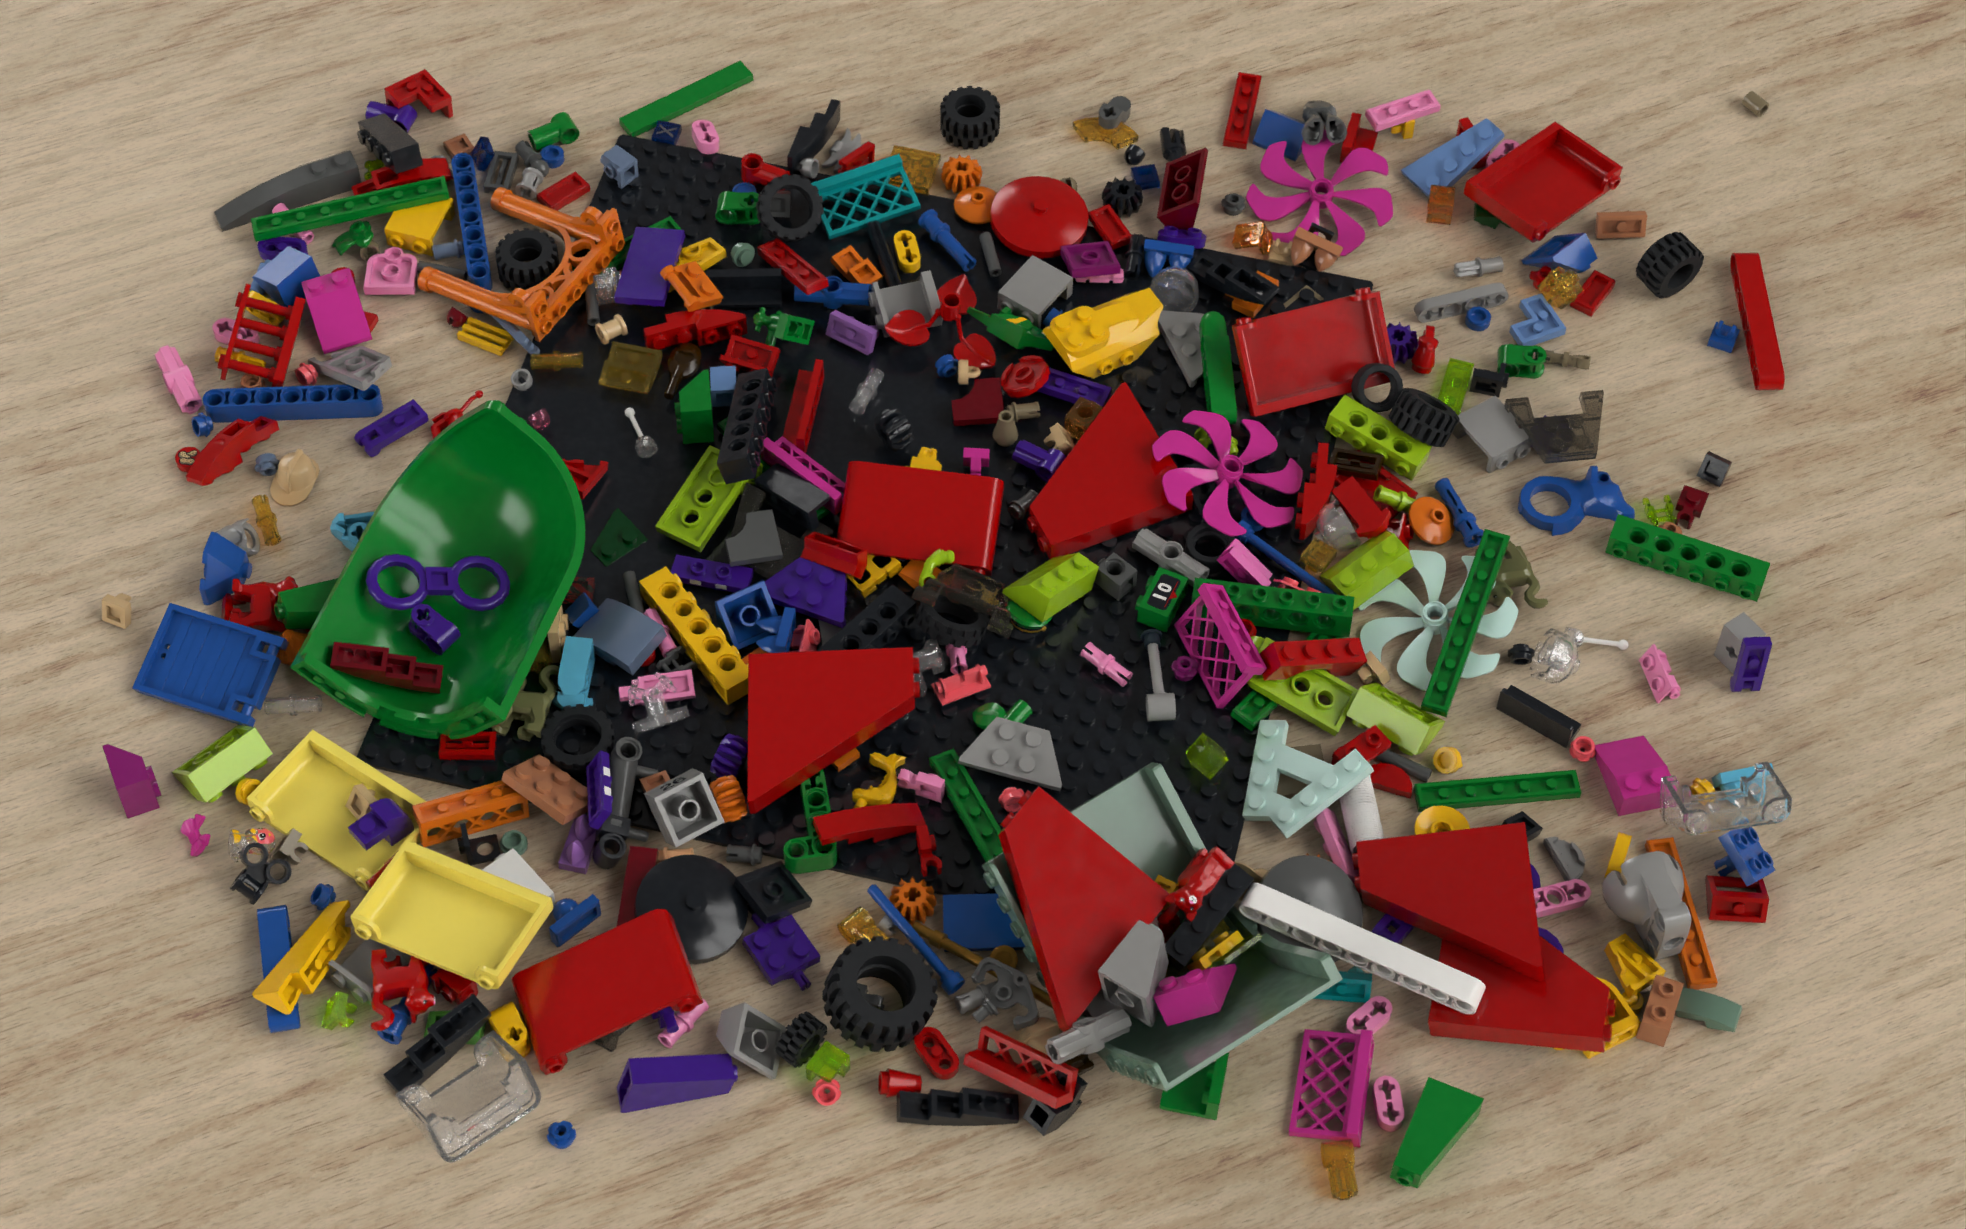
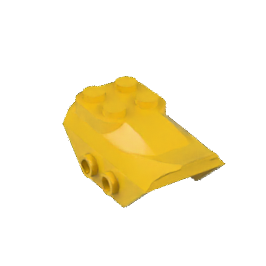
(1107, 335)

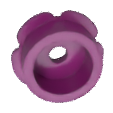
(1181, 673)

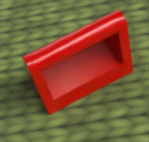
(1734, 904)

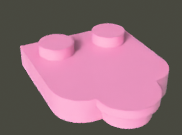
(391, 273)

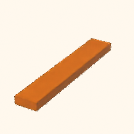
(1694, 956)

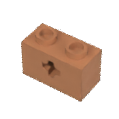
(1659, 1010)

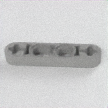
(1436, 307)

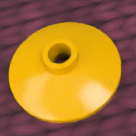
(1439, 820)

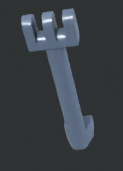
(522, 339)

